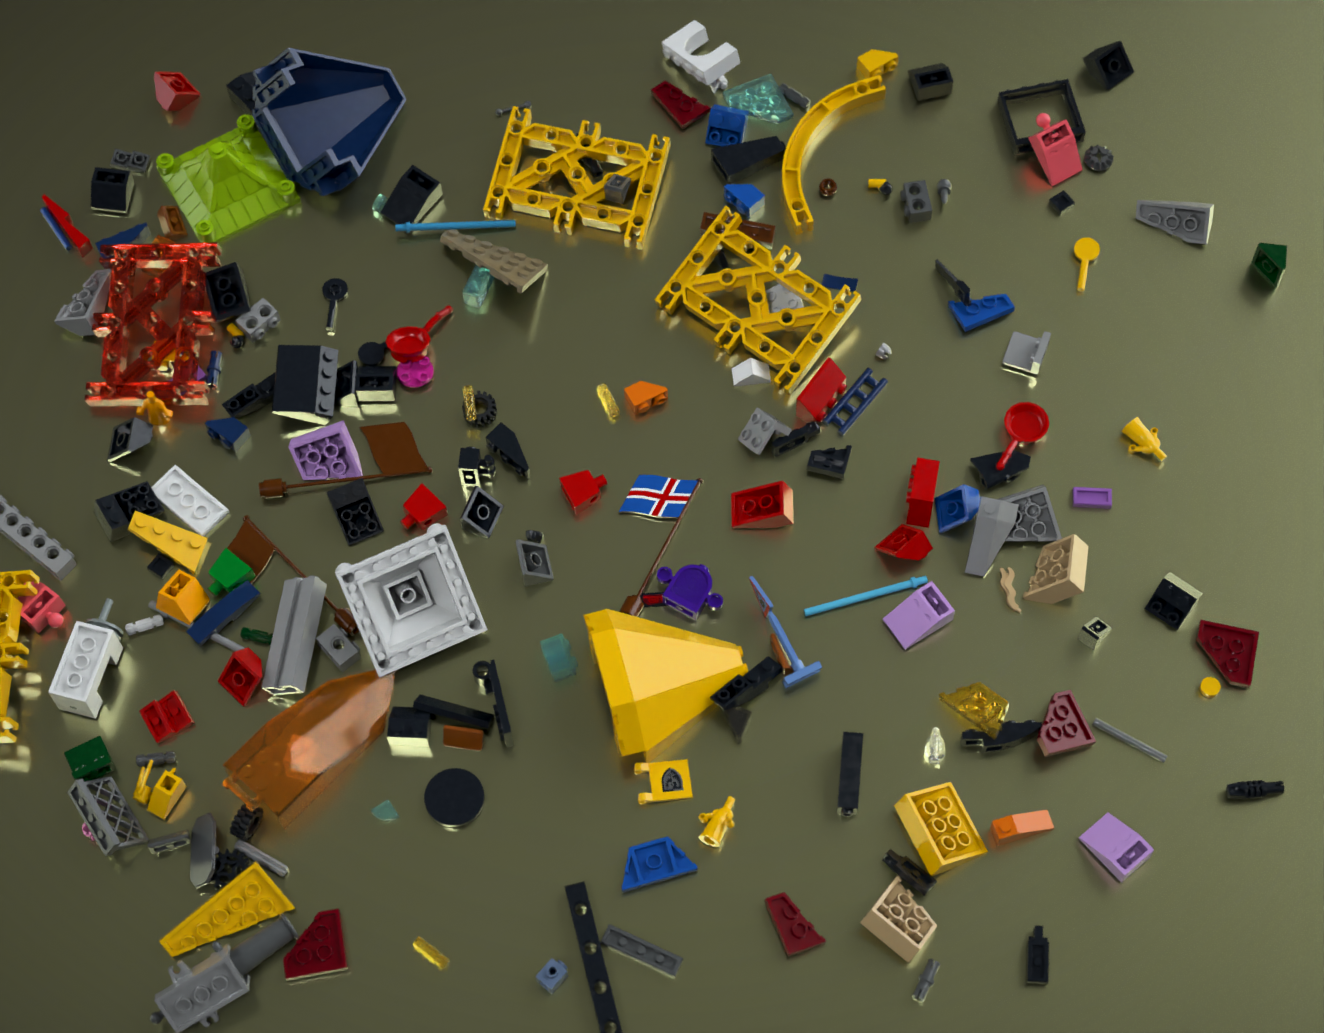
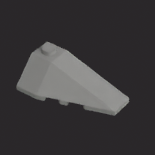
(1184, 219)
(92, 299)

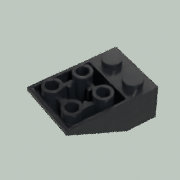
(412, 197)
(117, 509)
(354, 511)

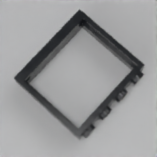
(1035, 92)

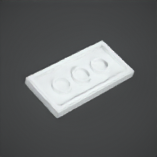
(189, 501)

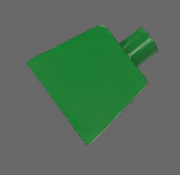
(228, 573)

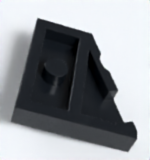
(830, 461)

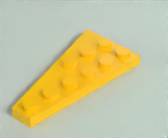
(236, 906)

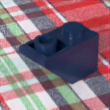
(229, 431)

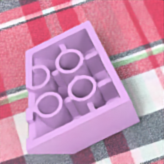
(326, 453)

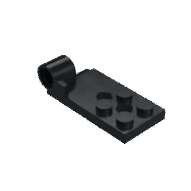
(492, 686)

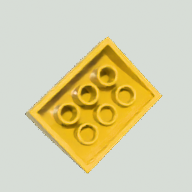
(940, 828)

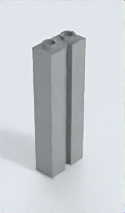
(294, 636)

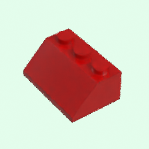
(821, 392)

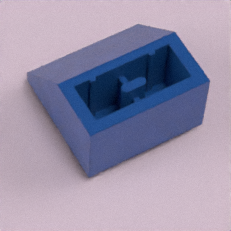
(726, 125)

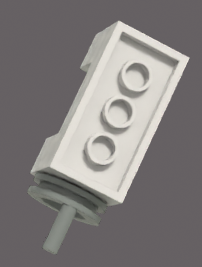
(84, 663)

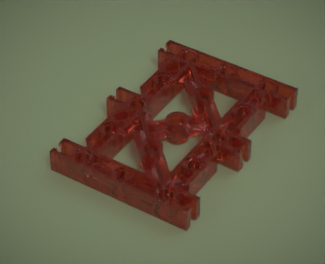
(182, 267)

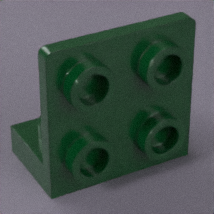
(90, 760)

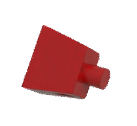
(582, 489)
(423, 509)

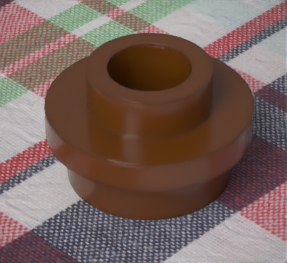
(828, 183)

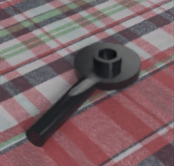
(334, 291)
(372, 353)

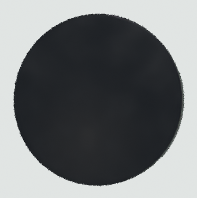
(454, 797)

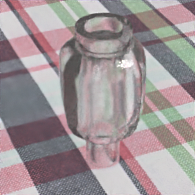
(935, 747)

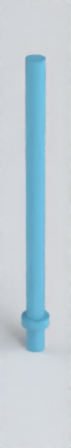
(913, 582)

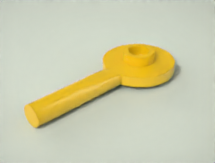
(1086, 250)

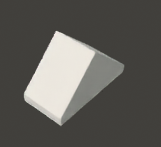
(751, 373)

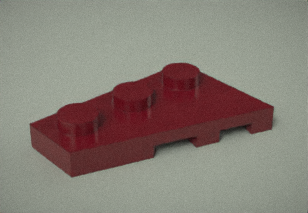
(679, 105)
(792, 927)

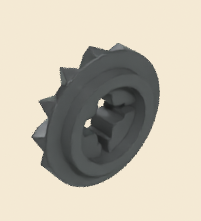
(1093, 161)

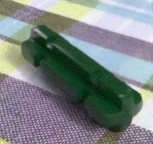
(256, 635)

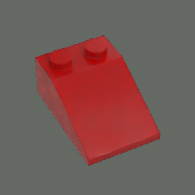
(763, 506)

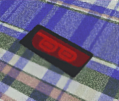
(652, 599)

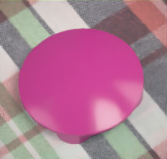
(415, 373)

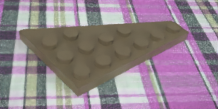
(503, 264)

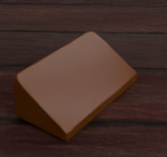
(171, 222)
(781, 655)
(463, 738)

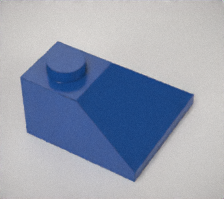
(956, 507)

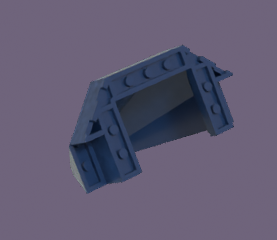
(324, 115)

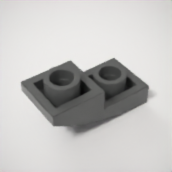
(128, 161)

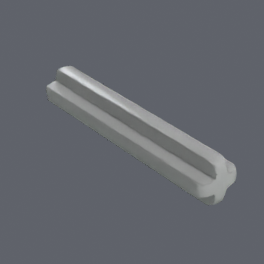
(261, 858)

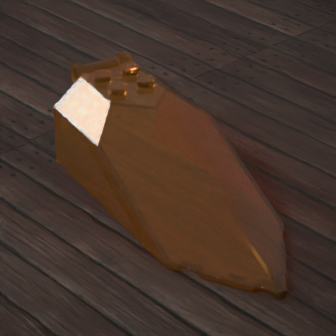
(310, 744)

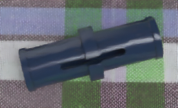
(214, 369)

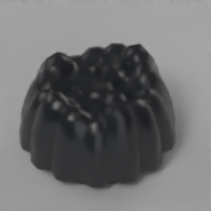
(534, 535)

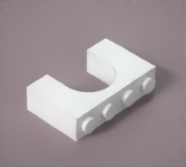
(705, 67)

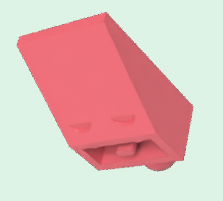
(1056, 151)
(42, 608)

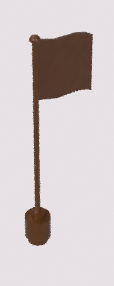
(391, 448)
(256, 550)

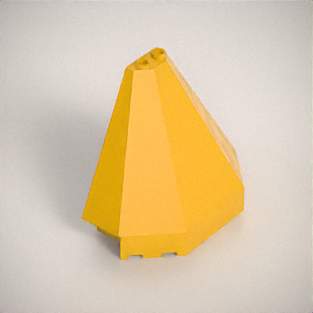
(657, 678)

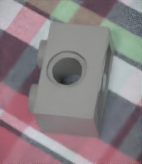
(341, 658)

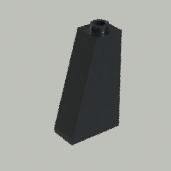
(747, 158)
(850, 773)

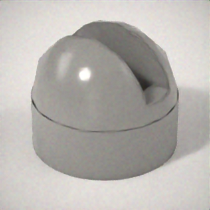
(881, 353)

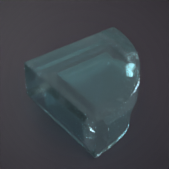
(385, 811)

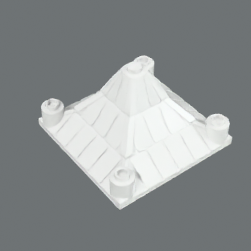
(411, 600)

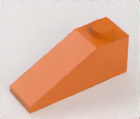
(1020, 826)

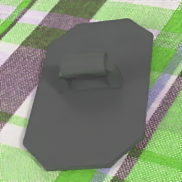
(203, 850)

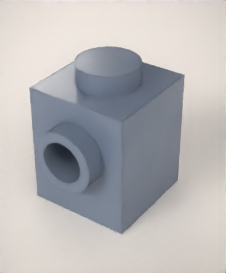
(552, 975)

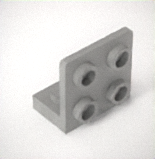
(1026, 351)
(760, 429)

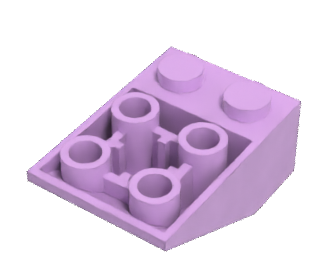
(919, 615)
(1116, 846)

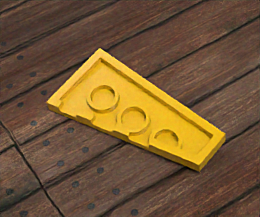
(174, 541)

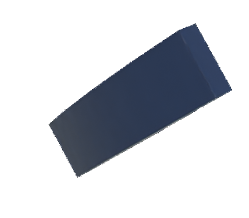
(223, 612)

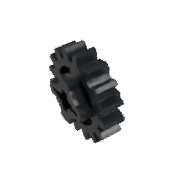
(236, 866)

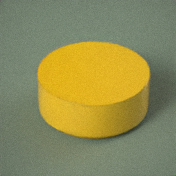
(1210, 687)

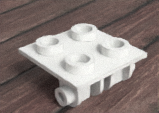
(781, 298)

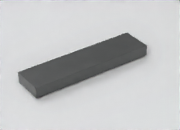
(641, 951)

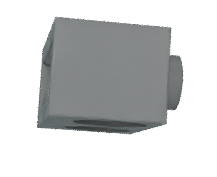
(256, 319)

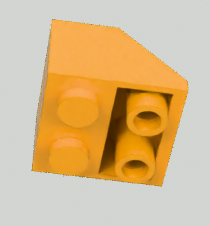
(182, 597)

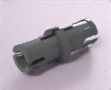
(926, 980)

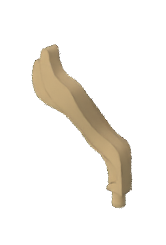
(1005, 583)

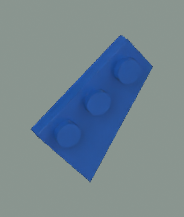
(981, 310)

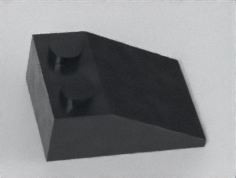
(227, 292)

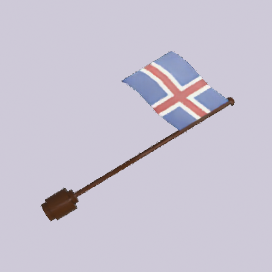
(661, 499)

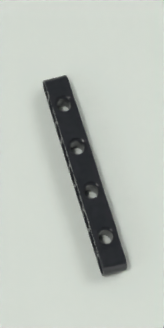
(593, 963)

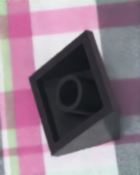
(345, 385)
(480, 513)

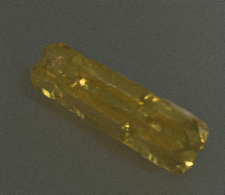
(608, 400)
(469, 402)
(431, 952)

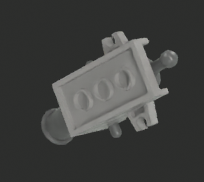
(219, 978)

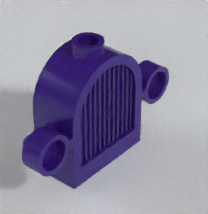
(689, 590)

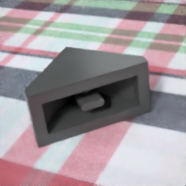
(617, 188)

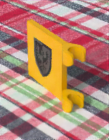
(667, 779)

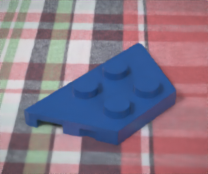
(654, 863)

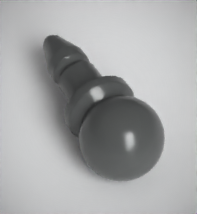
(944, 189)

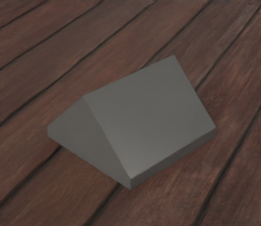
(534, 562)

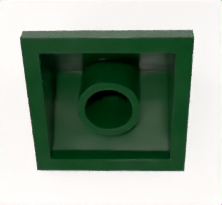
(1270, 261)

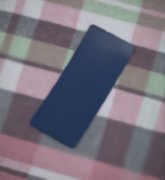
(838, 282)

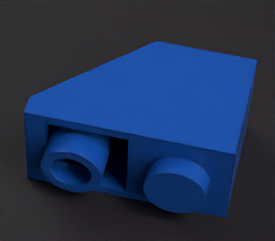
(744, 197)

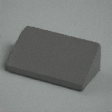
(169, 841)

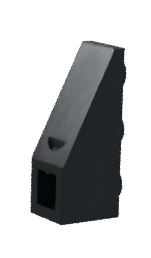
(505, 444)

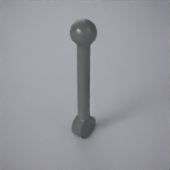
(527, 104)

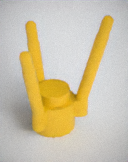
(142, 792)

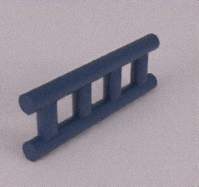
(855, 412)

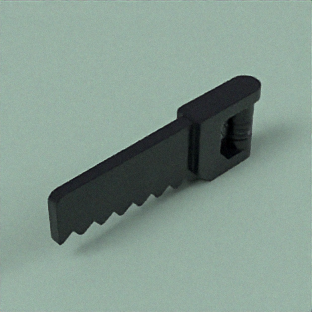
(961, 290)

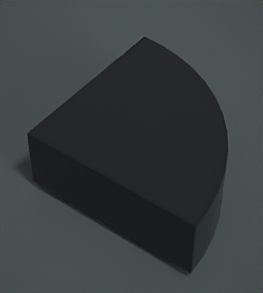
(721, 259)

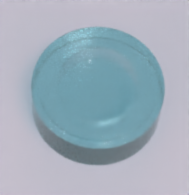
(379, 203)

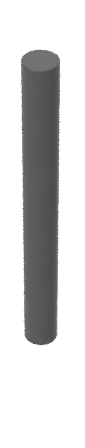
(1129, 740)

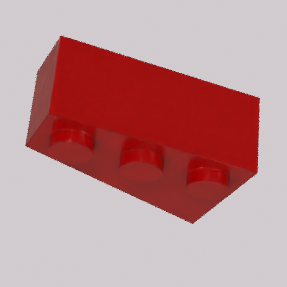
(923, 491)

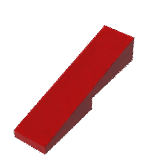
(64, 220)

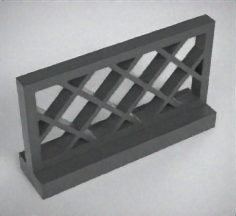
(97, 819)

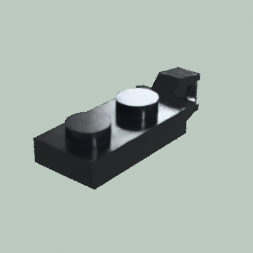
(795, 439)
(909, 872)
(1037, 957)

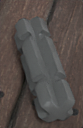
(794, 95)
(158, 758)

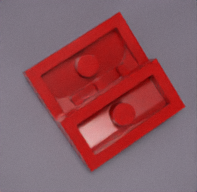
(166, 717)

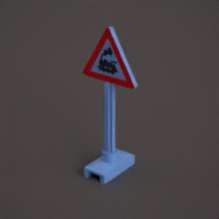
(800, 671)

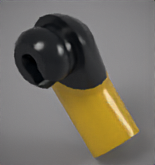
(882, 184)
(238, 335)

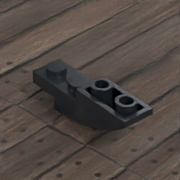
(251, 398)
(746, 687)
(1009, 736)

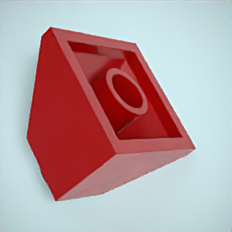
(174, 90)
(906, 543)
(242, 675)

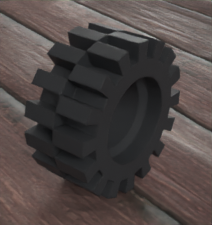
(488, 415)
(246, 822)

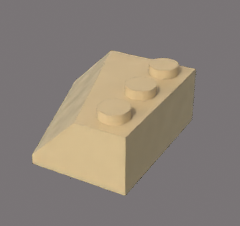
(1059, 571)
(899, 921)

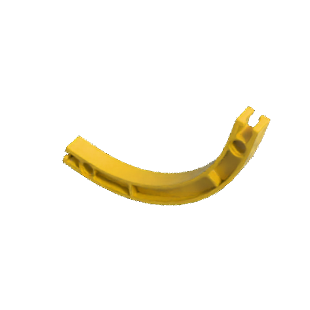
(811, 124)

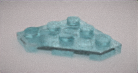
(761, 99)

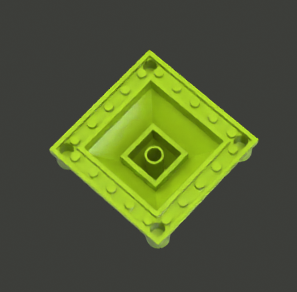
(228, 183)

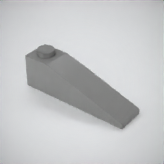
(991, 528)

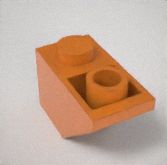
(645, 395)

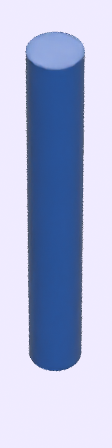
(49, 218)

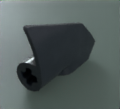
(990, 476)

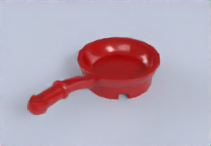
(412, 342)
(1025, 425)

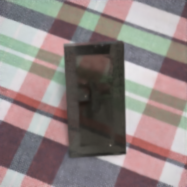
(738, 721)

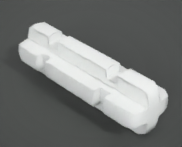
(144, 624)

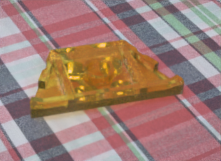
(979, 706)

